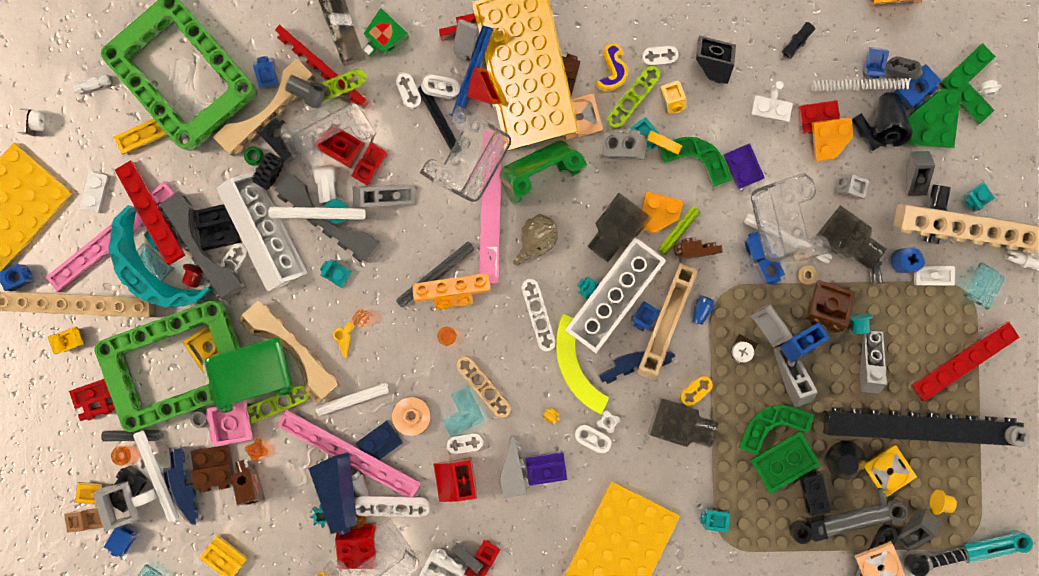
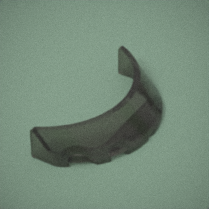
(342, 31)

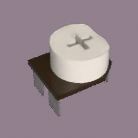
(34, 122)
(743, 349)

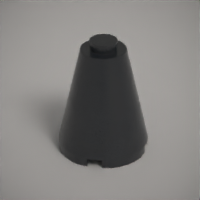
(891, 122)
(845, 460)

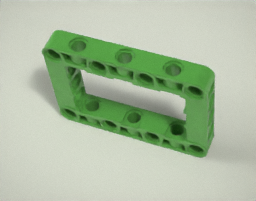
(139, 34)
(118, 376)

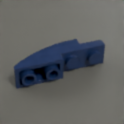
(626, 364)
(181, 493)

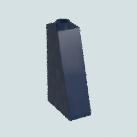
(335, 492)

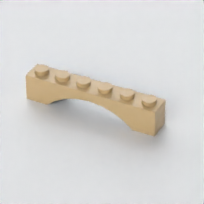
(236, 135)
(667, 322)
(262, 323)

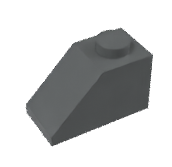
(919, 172)
(918, 530)

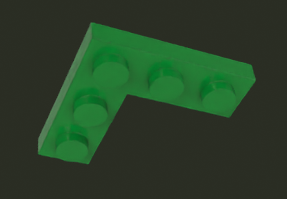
(960, 77)

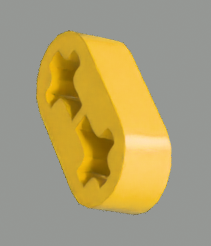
(664, 142)
(693, 387)

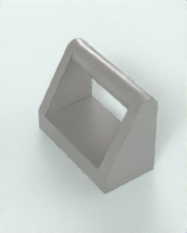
(771, 325)
(106, 509)

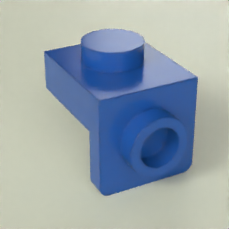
(876, 62)
(645, 316)

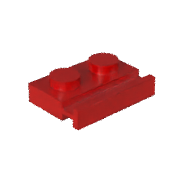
(817, 112)

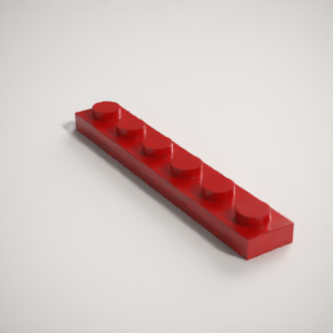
(314, 62)
(150, 213)
(965, 361)

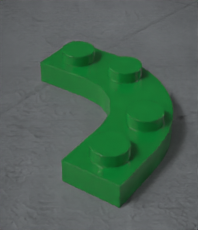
(705, 153)
(768, 419)

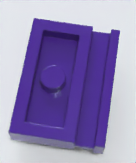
(744, 166)
(546, 468)

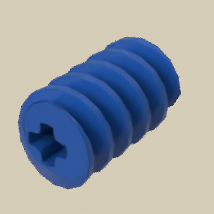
(907, 260)

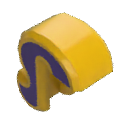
(617, 68)

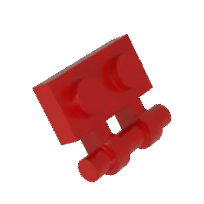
(90, 394)

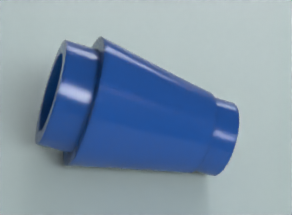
(702, 309)

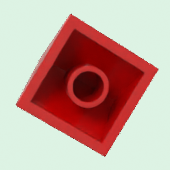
(342, 148)

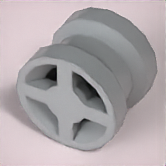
(1012, 436)

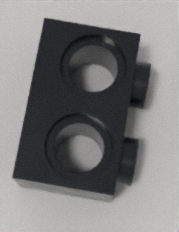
(276, 143)
(139, 482)
(814, 493)

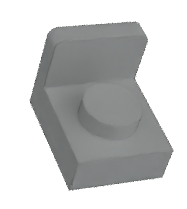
(852, 185)

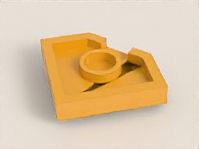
(831, 137)
(662, 209)

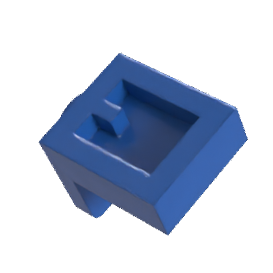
(265, 71)

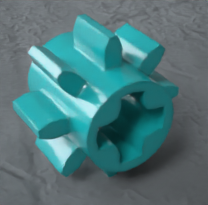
(587, 287)
(317, 519)

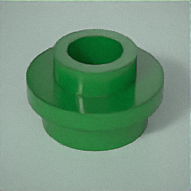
(248, 153)

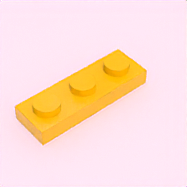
(139, 136)

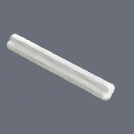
(352, 399)

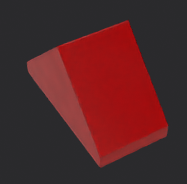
(482, 87)

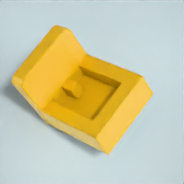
(65, 340)
(85, 492)

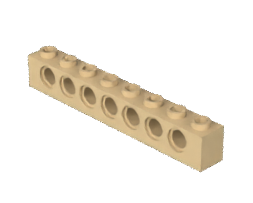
(906, 220)
(76, 304)

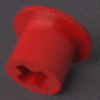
(192, 275)

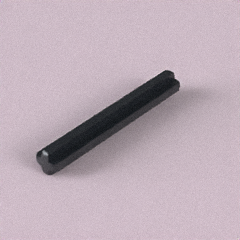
(438, 118)

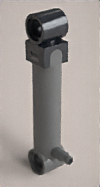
(820, 528)

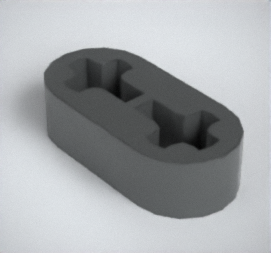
(905, 66)
(466, 557)

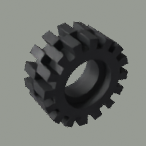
(268, 170)

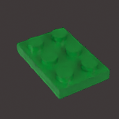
(785, 462)

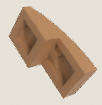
(82, 520)

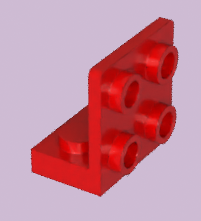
(356, 546)

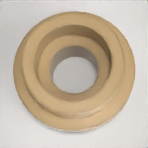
(801, 275)

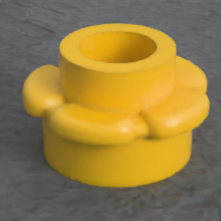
(551, 416)

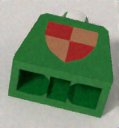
(383, 34)

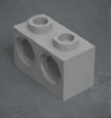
(624, 148)

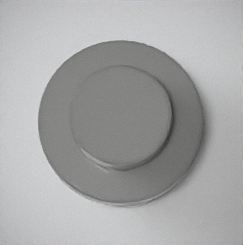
(198, 418)

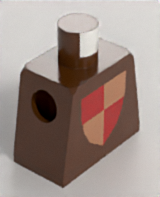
(247, 492)

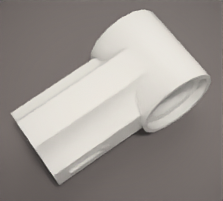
(325, 179)

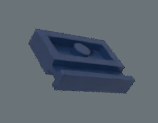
(380, 441)

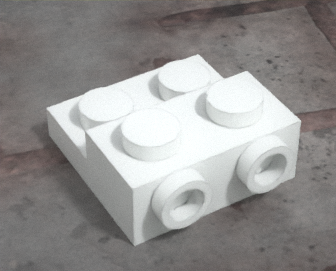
(441, 565)

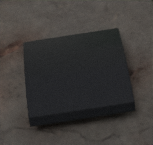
(215, 227)

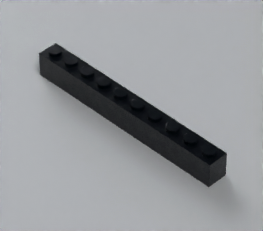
(918, 427)

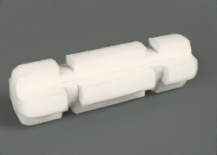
(92, 83)

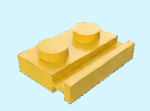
(223, 557)

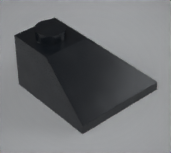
(716, 58)

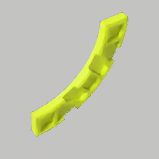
(572, 372)

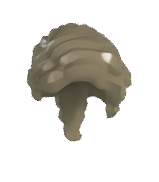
(537, 237)

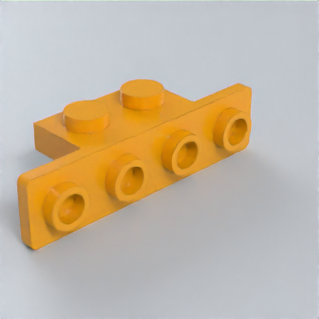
(451, 291)

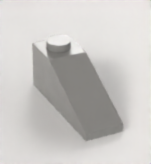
(465, 40)
(383, 195)
(796, 379)

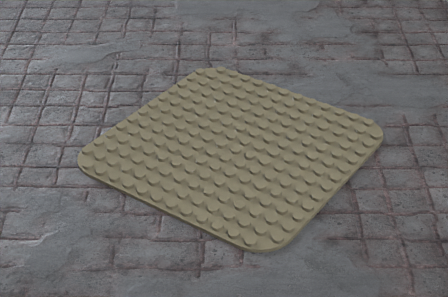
(920, 332)

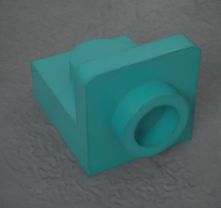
(645, 127)
(978, 197)
(335, 272)
(715, 520)

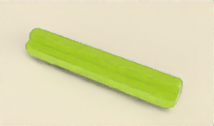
(679, 230)

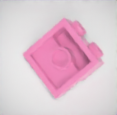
(229, 426)

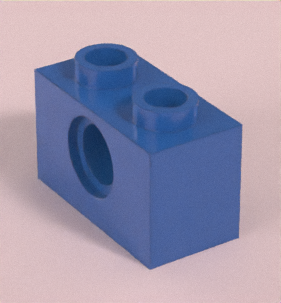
(927, 83)
(805, 342)

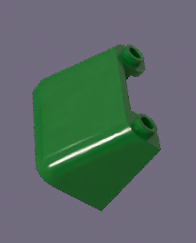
(516, 174)
(247, 374)

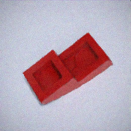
(449, 32)
(369, 164)
(486, 556)

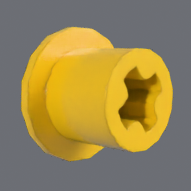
(942, 503)

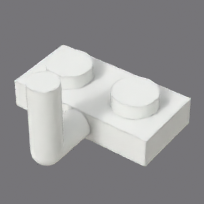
(771, 107)

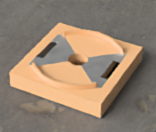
(587, 124)
(888, 558)

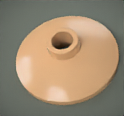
(411, 426)

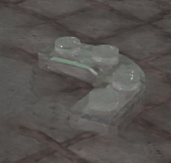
(184, 87)

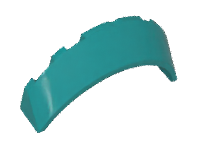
(134, 273)

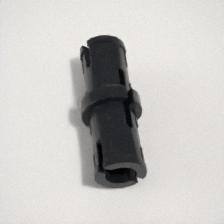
(798, 40)
(865, 130)

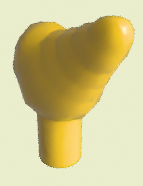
(342, 336)

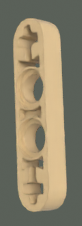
(480, 389)

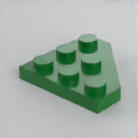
(936, 120)

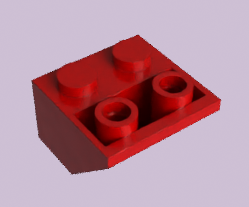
(455, 480)

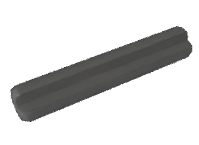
(107, 436)

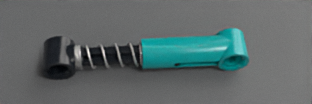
(971, 552)

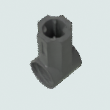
(311, 92)

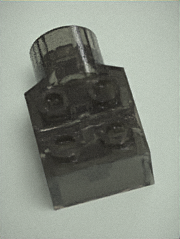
(618, 227)
(852, 238)
(681, 424)

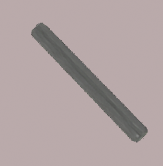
(437, 272)

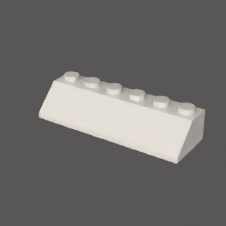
(261, 235)
(615, 295)

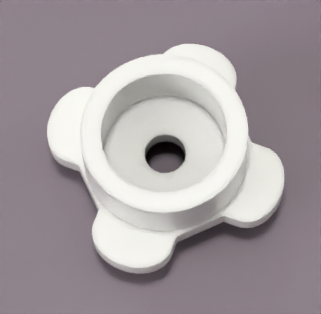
(989, 88)
(603, 422)

